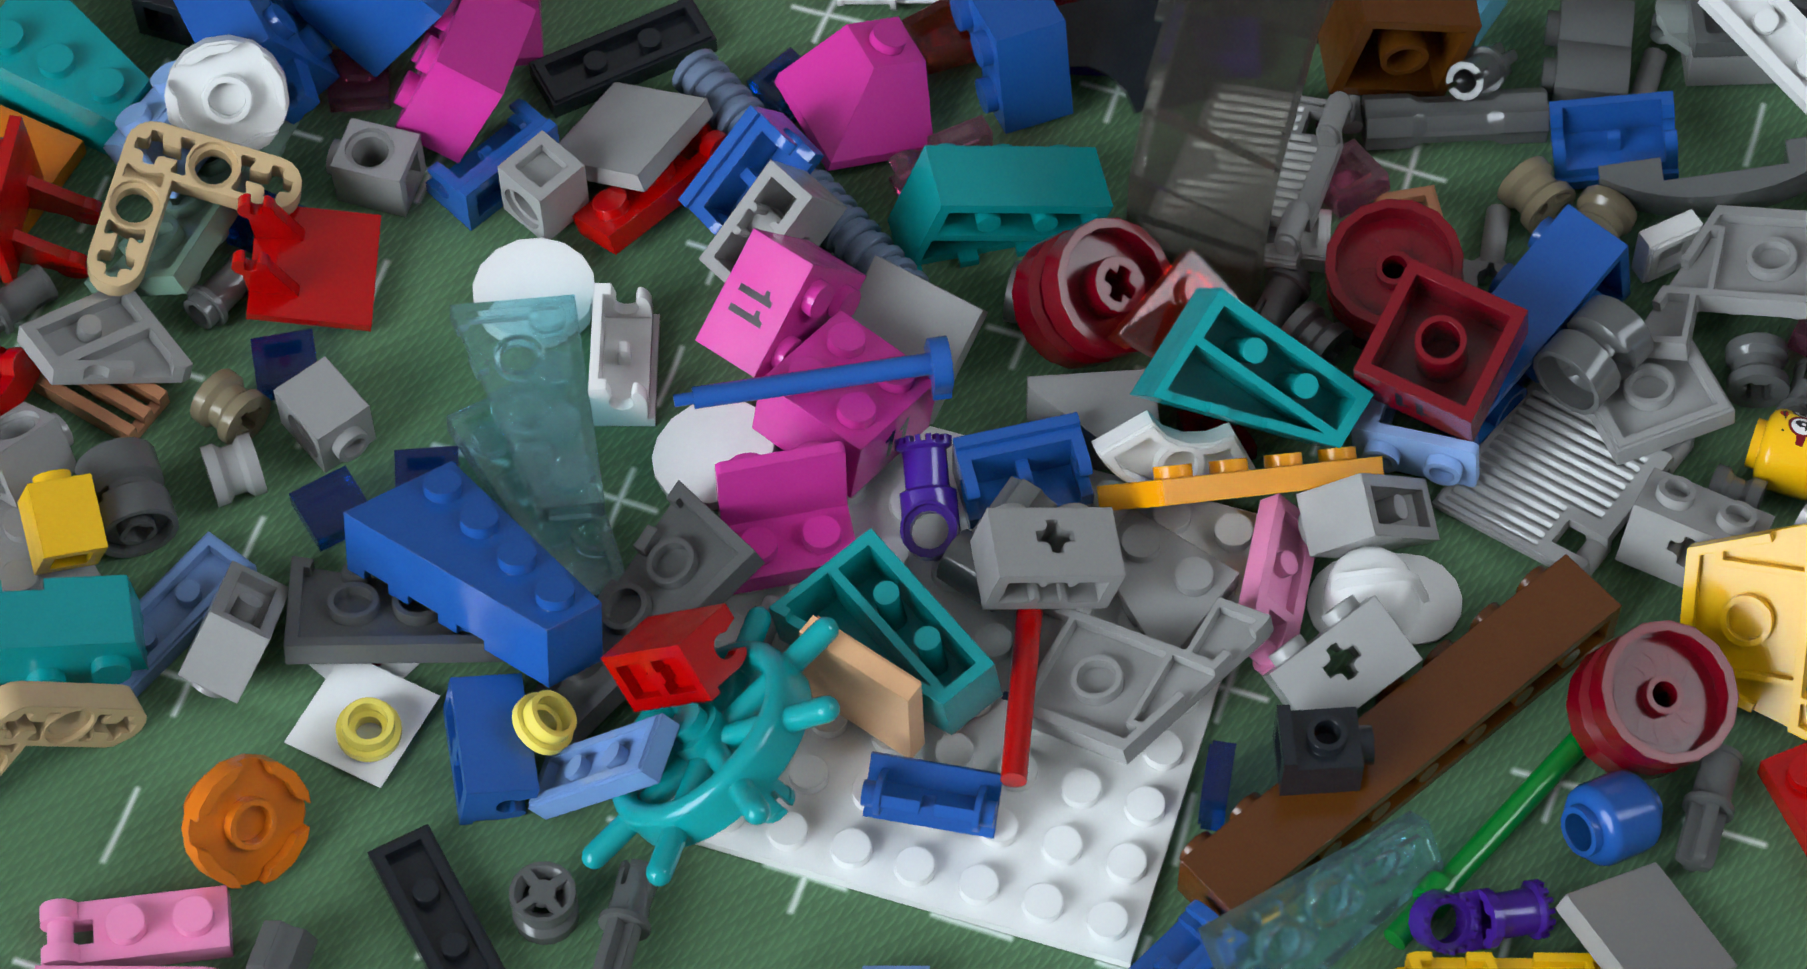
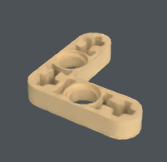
(157, 183)
(65, 716)

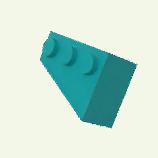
(65, 70)
(995, 199)
(1250, 373)
(900, 620)
(72, 631)

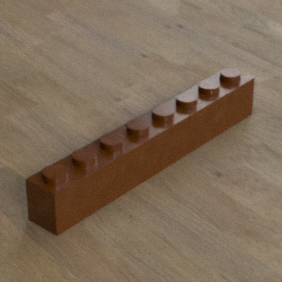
(1418, 735)

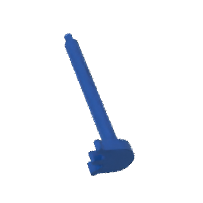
(934, 363)

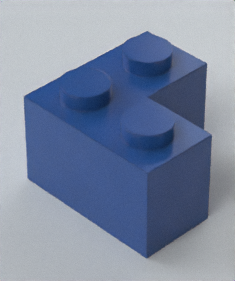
(1021, 59)

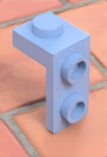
(1414, 452)

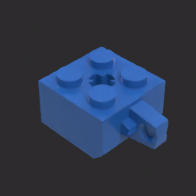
(280, 30)

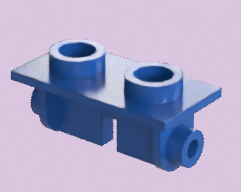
(932, 794)

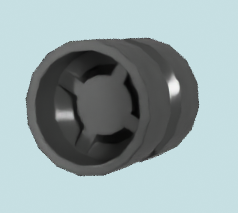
(1593, 355)
(130, 496)

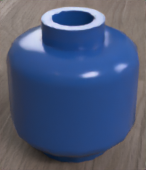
(1612, 818)

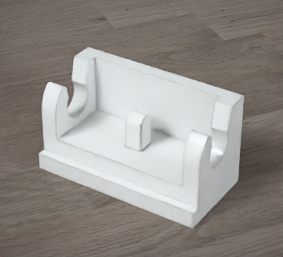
(623, 359)

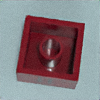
(1441, 350)

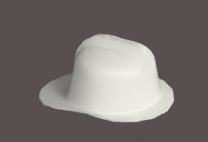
(1410, 587)

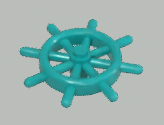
(725, 751)

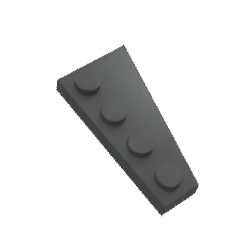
(679, 566)

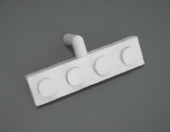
(1772, 36)

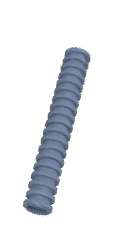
(854, 236)

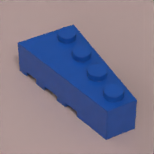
(1553, 280)
(479, 571)

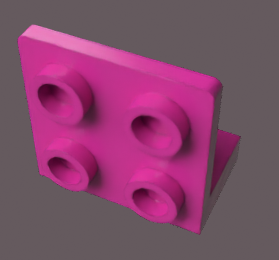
(787, 509)

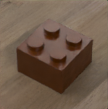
(1395, 44)

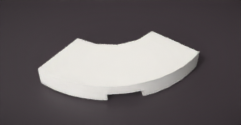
(1145, 443)

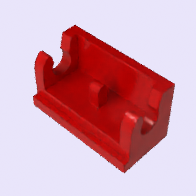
(674, 658)

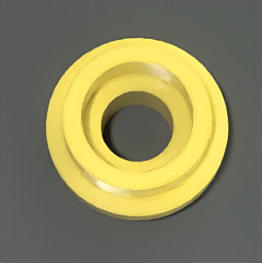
(368, 711)
(544, 721)

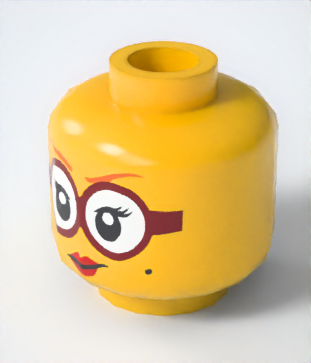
(1780, 453)

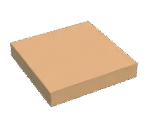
(869, 692)

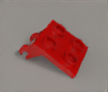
(23, 189)
(309, 265)

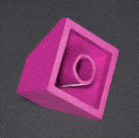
(861, 94)

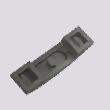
(1753, 187)

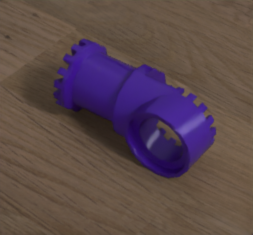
(927, 489)
(1484, 917)

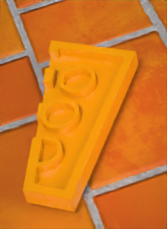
(1233, 480)

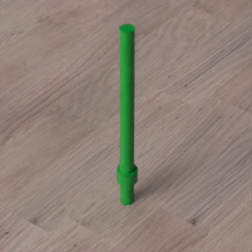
(1490, 835)

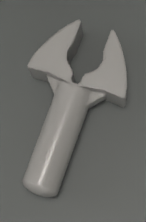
(1492, 246)

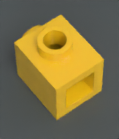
(62, 521)

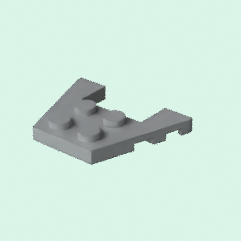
(1735, 266)
(1123, 688)

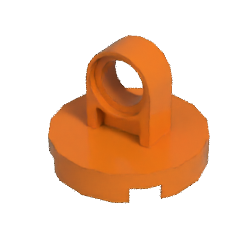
(245, 820)

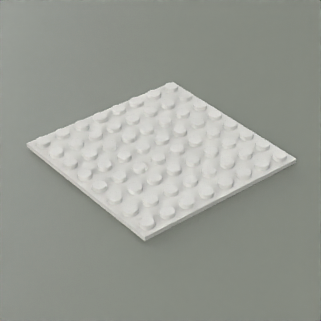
(1069, 848)

